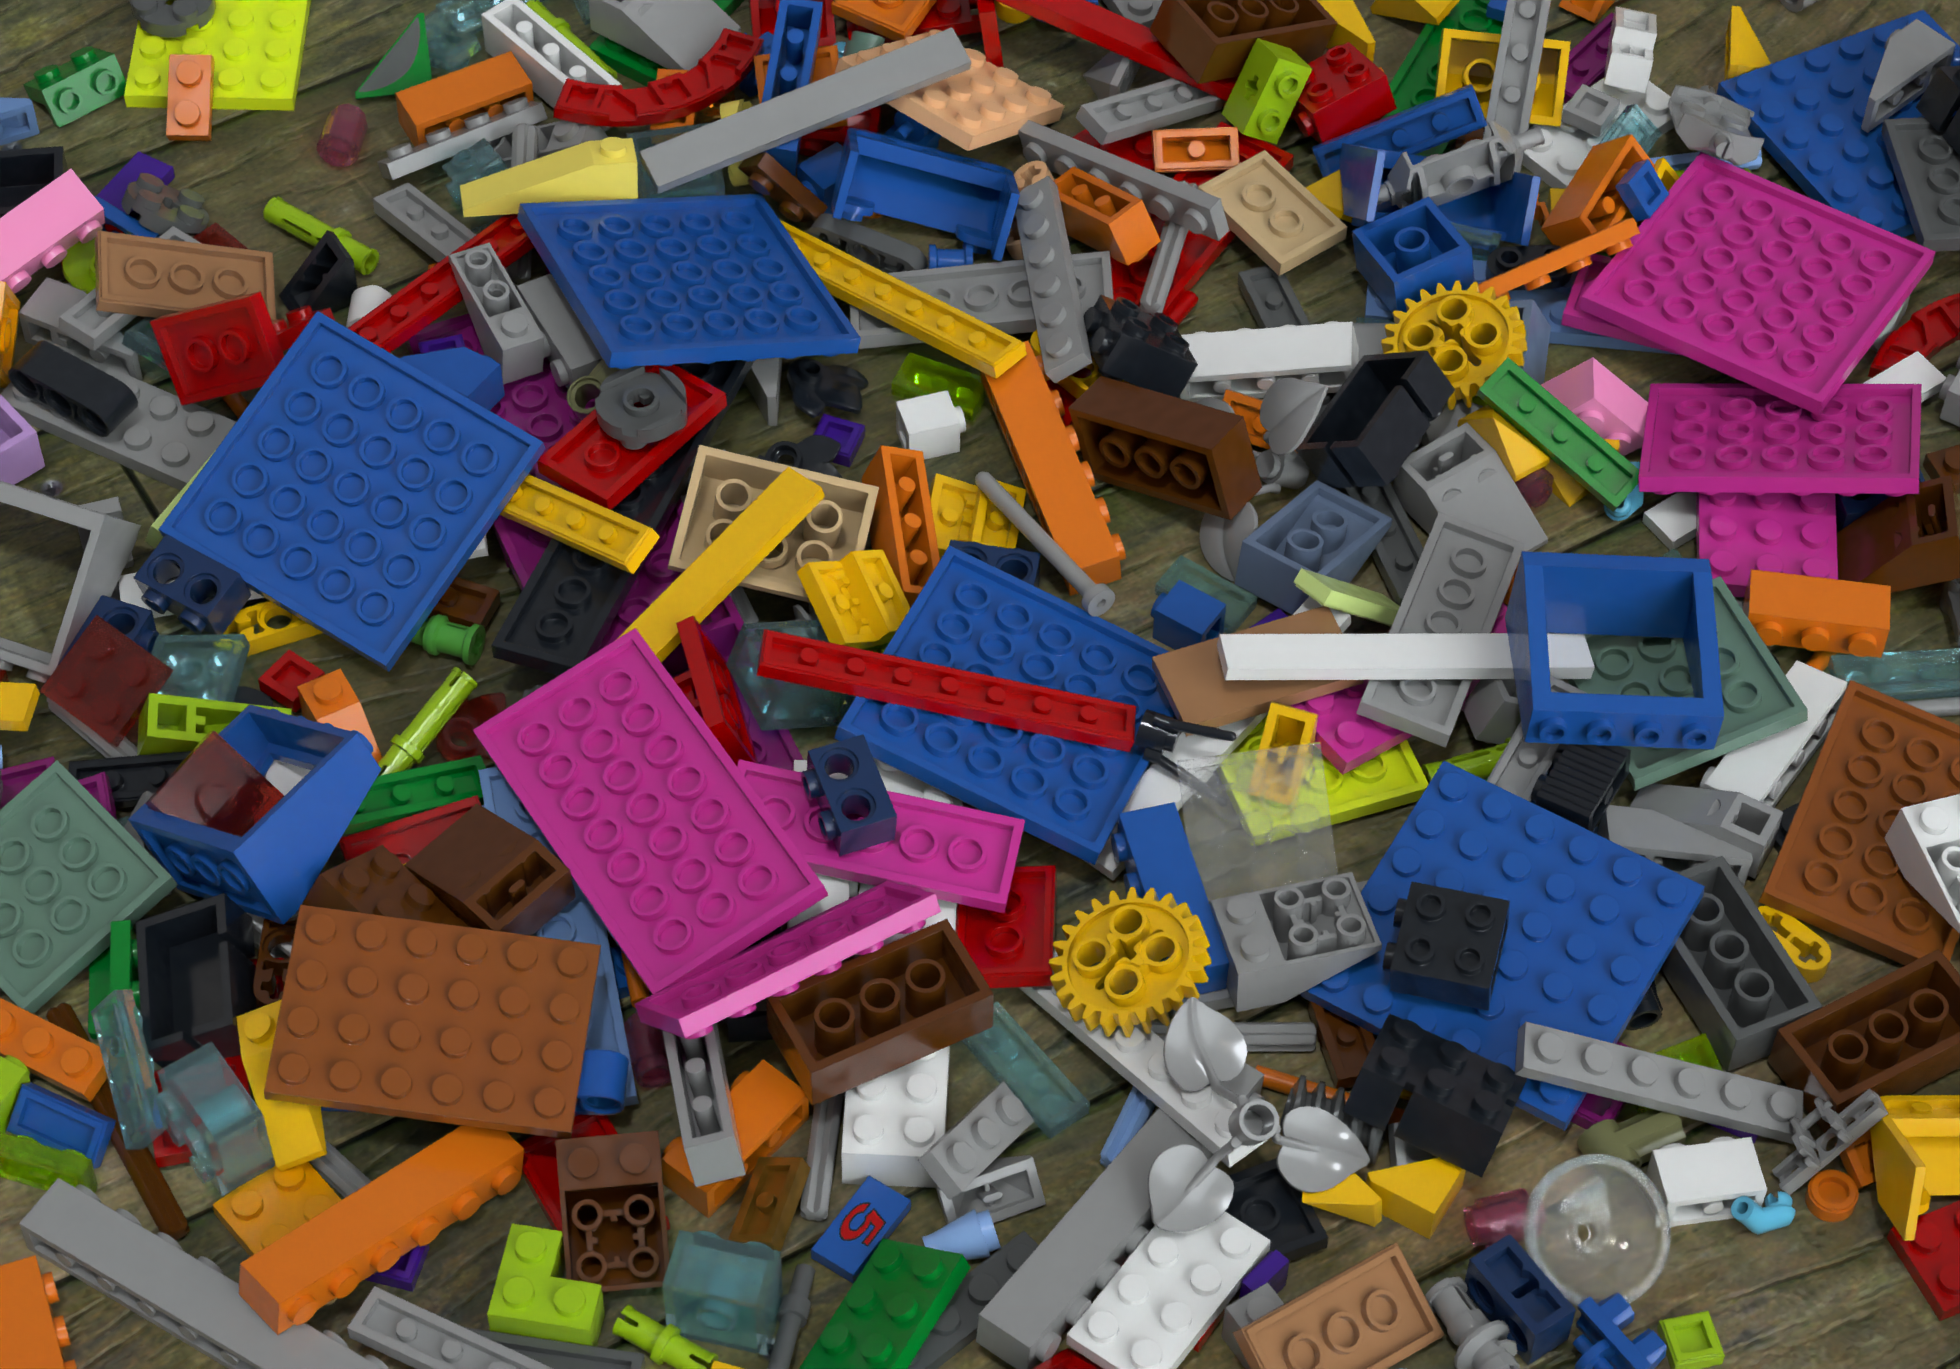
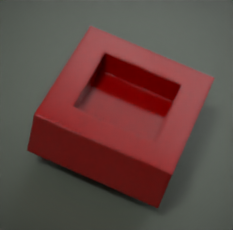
(285, 675)

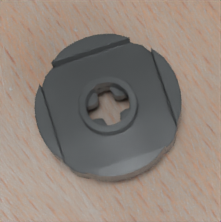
(172, 20)
(165, 206)
(647, 424)

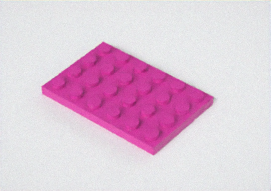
(1760, 444)

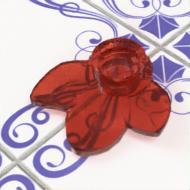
(461, 725)

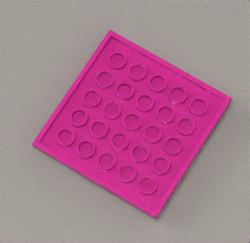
(1758, 282)

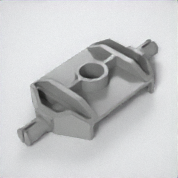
(1713, 124)
(1460, 171)

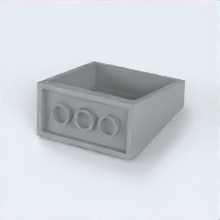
(99, 571)

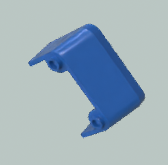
(926, 189)
(1497, 209)

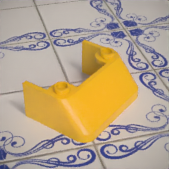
(1916, 1155)

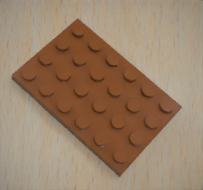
(1835, 852)
(433, 1022)

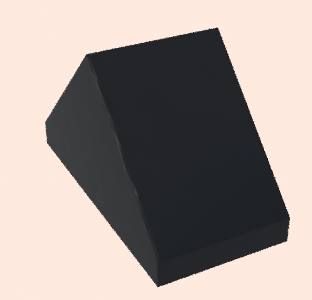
(323, 279)

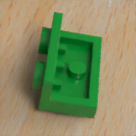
(78, 85)
(114, 969)

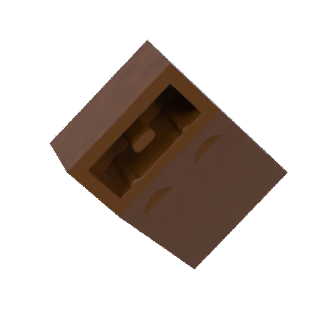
(1905, 540)
(494, 874)
(613, 1210)

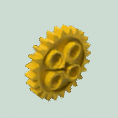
(1465, 322)
(1130, 961)

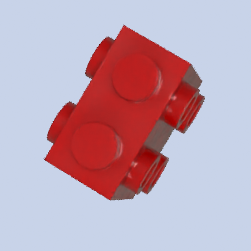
(1342, 94)

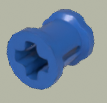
(949, 257)

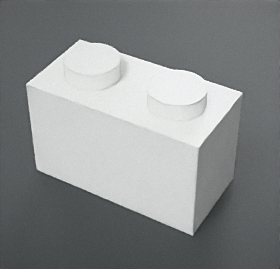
(1706, 1178)

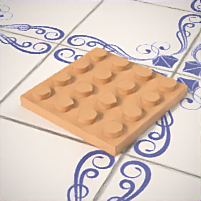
(973, 105)

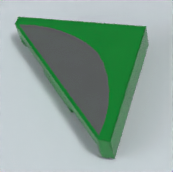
(403, 64)

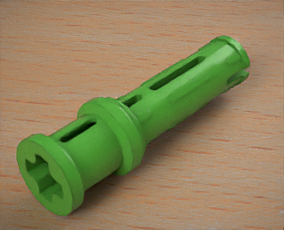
(441, 636)

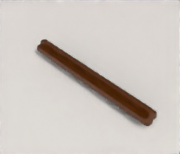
(138, 1162)

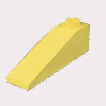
(579, 173)

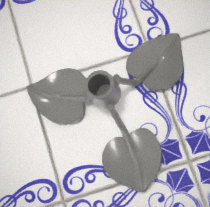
(1287, 416)
(1187, 1187)

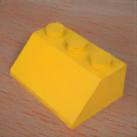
(1472, 59)

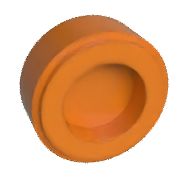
(1831, 1195)

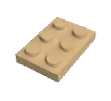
(1274, 213)

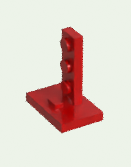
(957, 14)
(226, 345)
(715, 691)

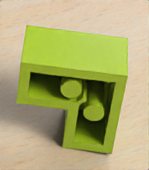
(534, 1297)

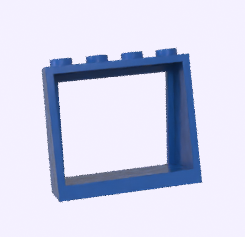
(1620, 599)
(288, 847)

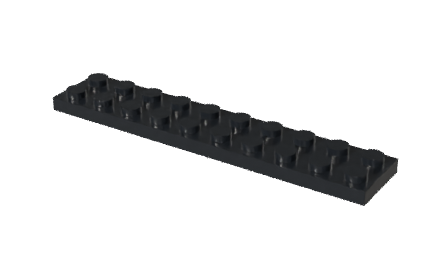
(577, 596)

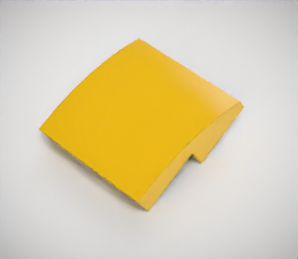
(968, 515)
(856, 598)

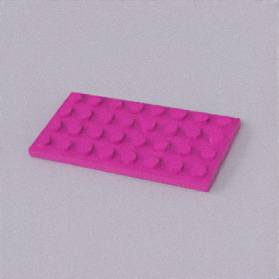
(649, 814)

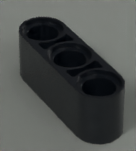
(73, 388)

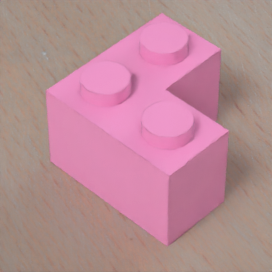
(1602, 403)

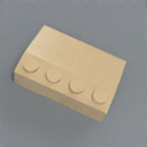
(729, 482)

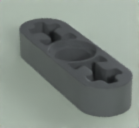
(889, 253)

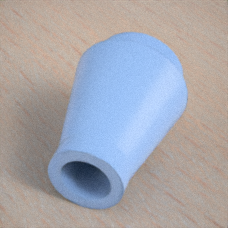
(967, 1235)

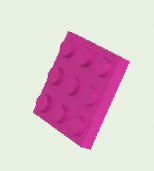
(1767, 535)

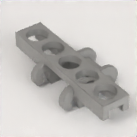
(1805, 1155)

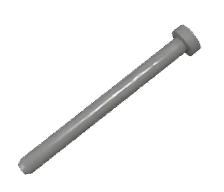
(1096, 597)

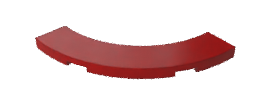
(664, 98)
(1925, 332)

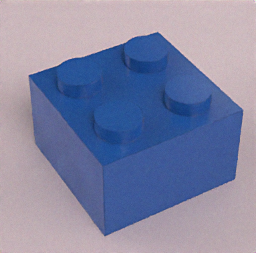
(1412, 253)

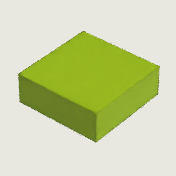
(1691, 1341)

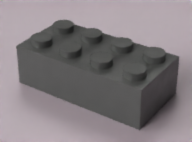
(1735, 970)

